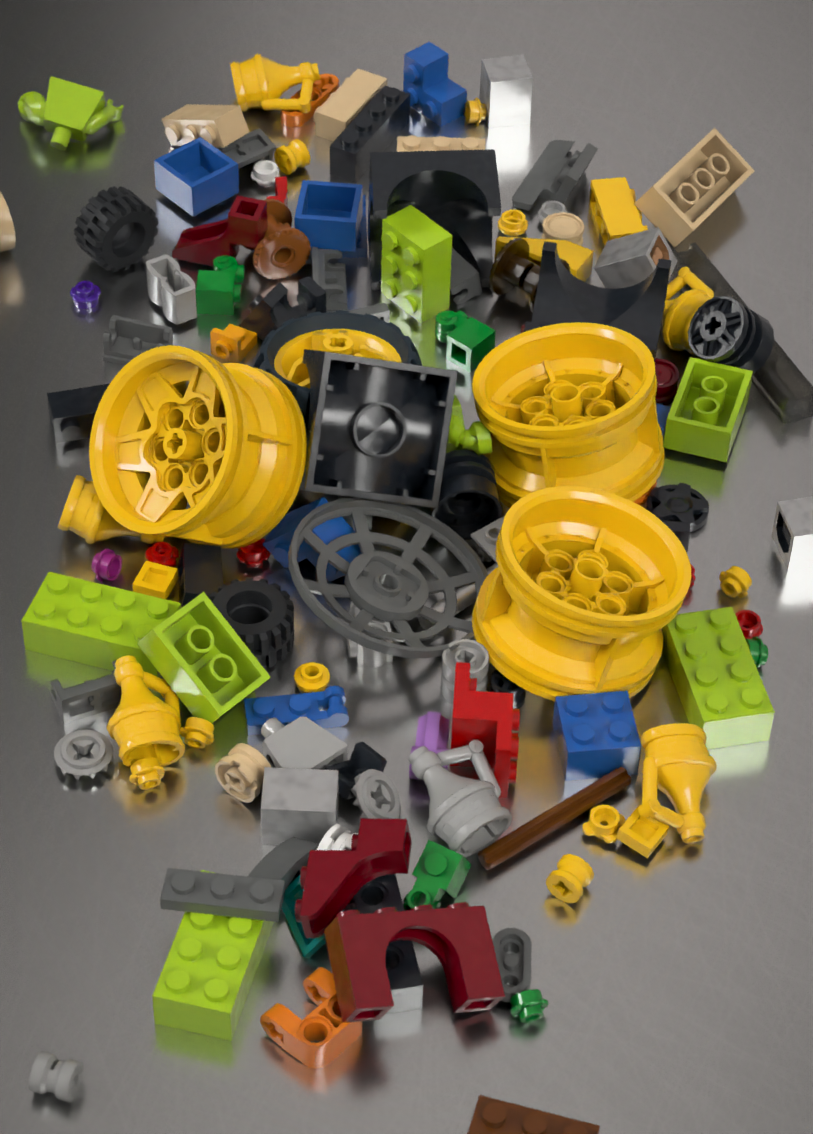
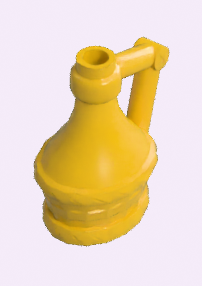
(262, 82)
(681, 310)
(89, 518)
(142, 721)
(679, 768)

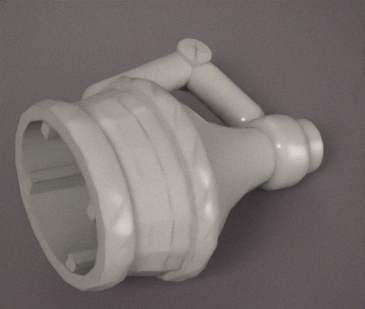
(461, 808)

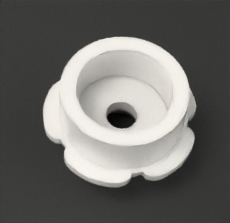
(265, 173)

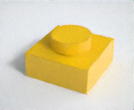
(155, 580)
(642, 833)

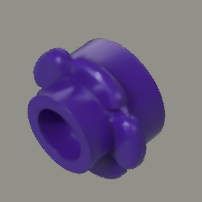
(85, 294)

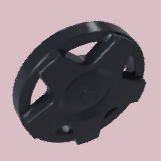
(679, 504)

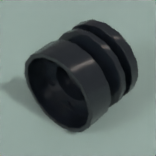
(730, 334)
(467, 493)

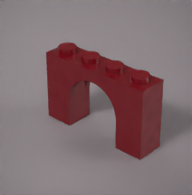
(454, 935)

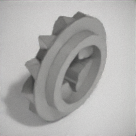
(83, 742)
(383, 792)

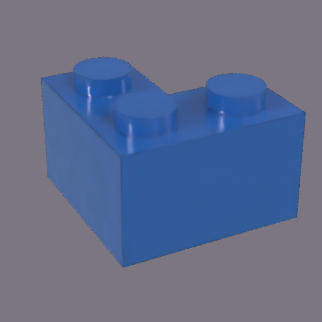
(430, 87)
(280, 537)

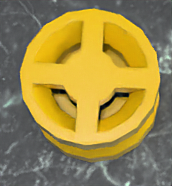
(292, 156)
(569, 878)

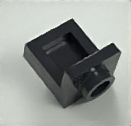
(361, 759)

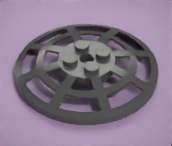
(373, 568)

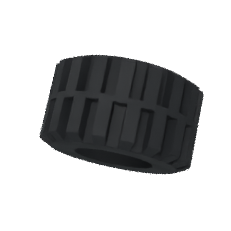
(116, 228)
(259, 616)

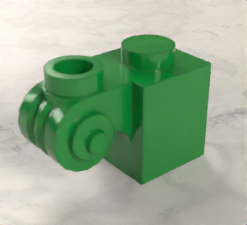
(219, 289)
(465, 337)
(437, 873)

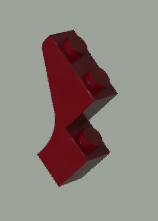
(243, 227)
(337, 875)

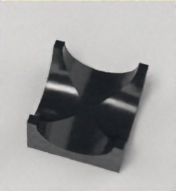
(448, 187)
(569, 300)
(377, 428)

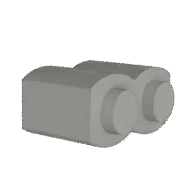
(171, 289)

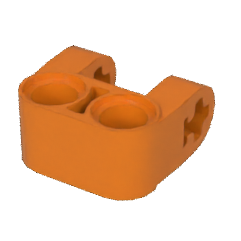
(321, 1024)

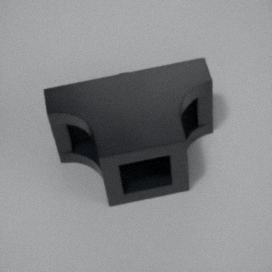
(269, 312)

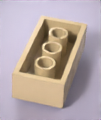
(694, 187)

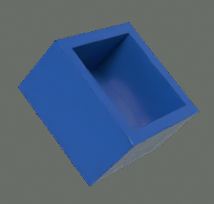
(196, 176)
(330, 214)
(596, 734)

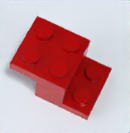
(488, 719)

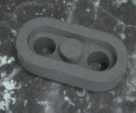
(516, 967)

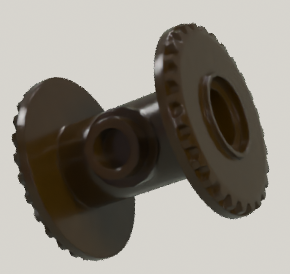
(514, 269)

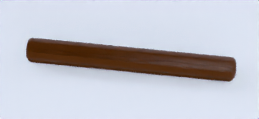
(554, 818)

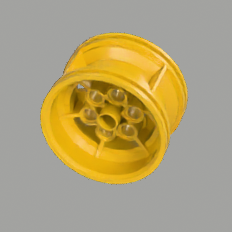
(571, 411)
(200, 435)
(580, 593)

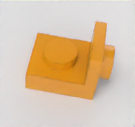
(232, 343)

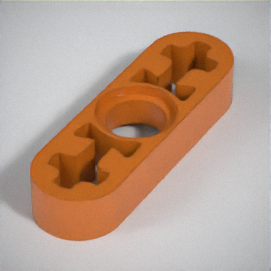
(320, 93)

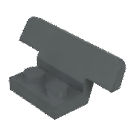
(553, 174)

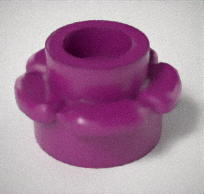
(106, 565)

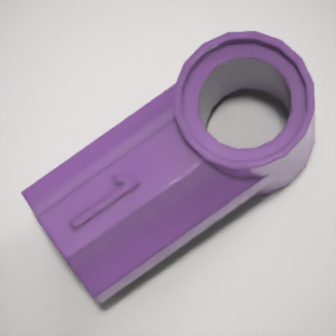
(433, 733)

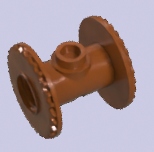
(282, 248)

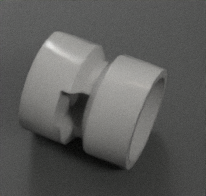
(467, 652)

